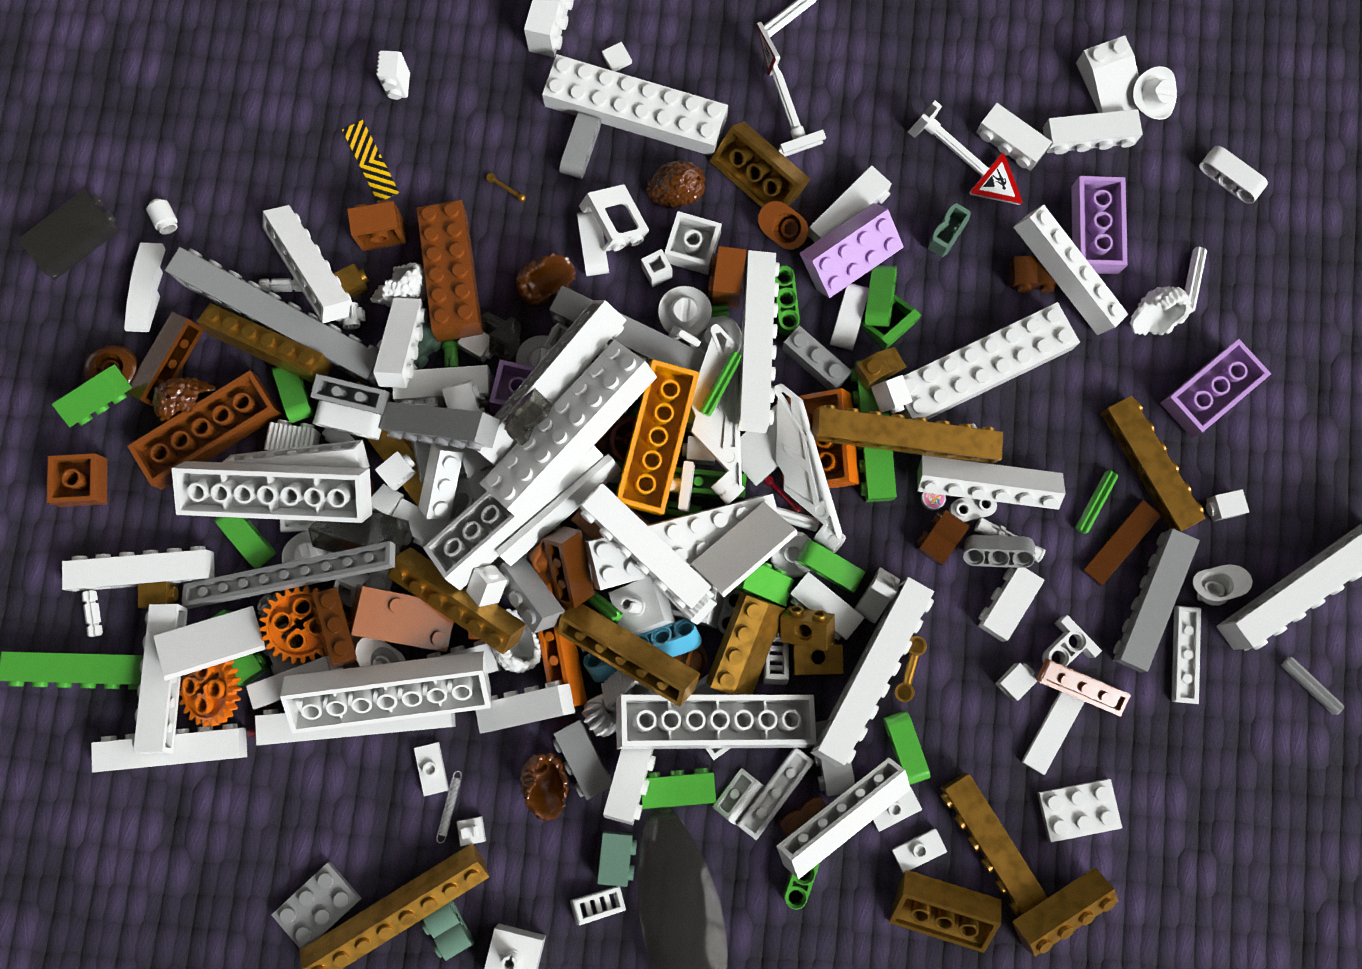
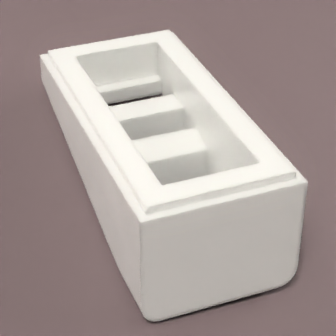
(684, 337)
(780, 679)
(575, 903)

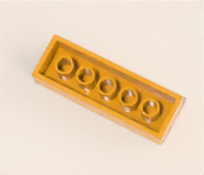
(657, 438)

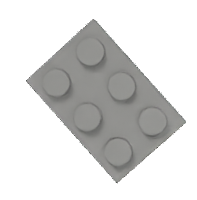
(316, 906)

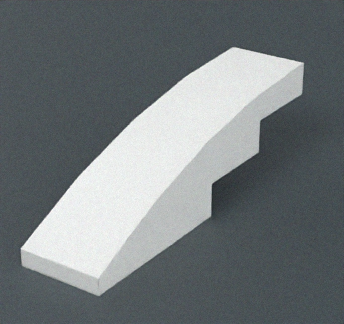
(143, 287)

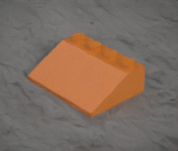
(837, 460)

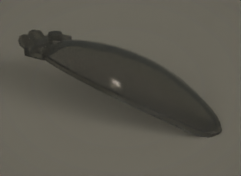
(678, 898)

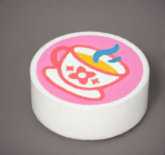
(932, 501)

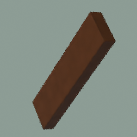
(1121, 543)

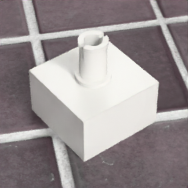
(642, 606)
(514, 948)

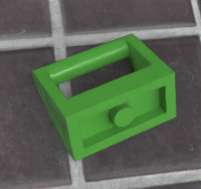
(896, 332)

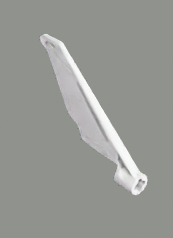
(719, 430)
(803, 469)

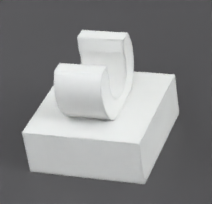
(471, 831)

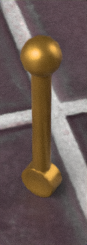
(492, 179)

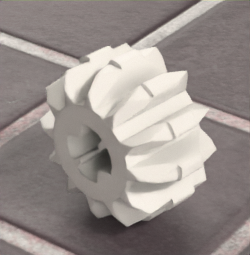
(598, 717)

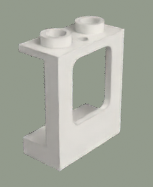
(604, 198)

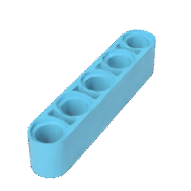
(672, 639)

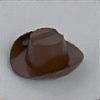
(108, 356)

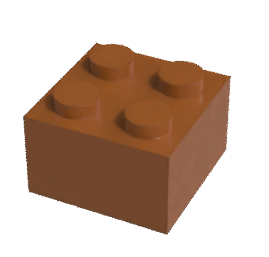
(377, 225)
(728, 278)
(77, 480)

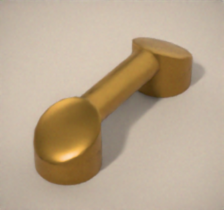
(904, 691)

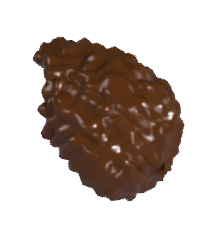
(676, 184)
(542, 278)
(179, 395)
(544, 785)

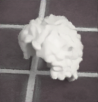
(406, 282)
(1161, 311)
(524, 654)

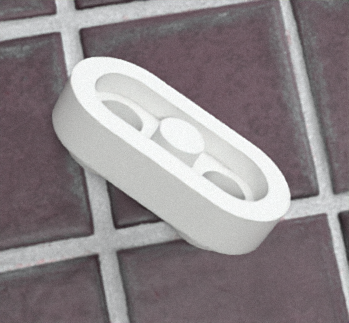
(973, 507)

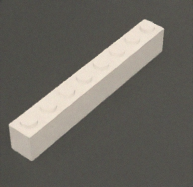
(757, 342)
(274, 728)

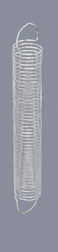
(443, 833)

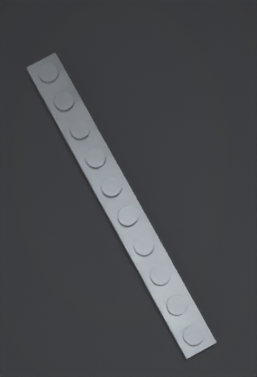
(289, 575)

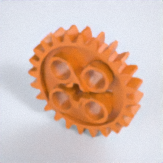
(288, 607)
(210, 694)

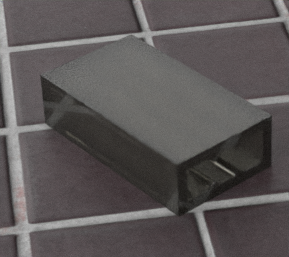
(69, 234)
(350, 535)

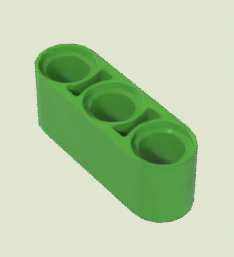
(881, 296)
(787, 311)
(293, 395)
(246, 539)
(830, 566)
(906, 746)
(803, 885)

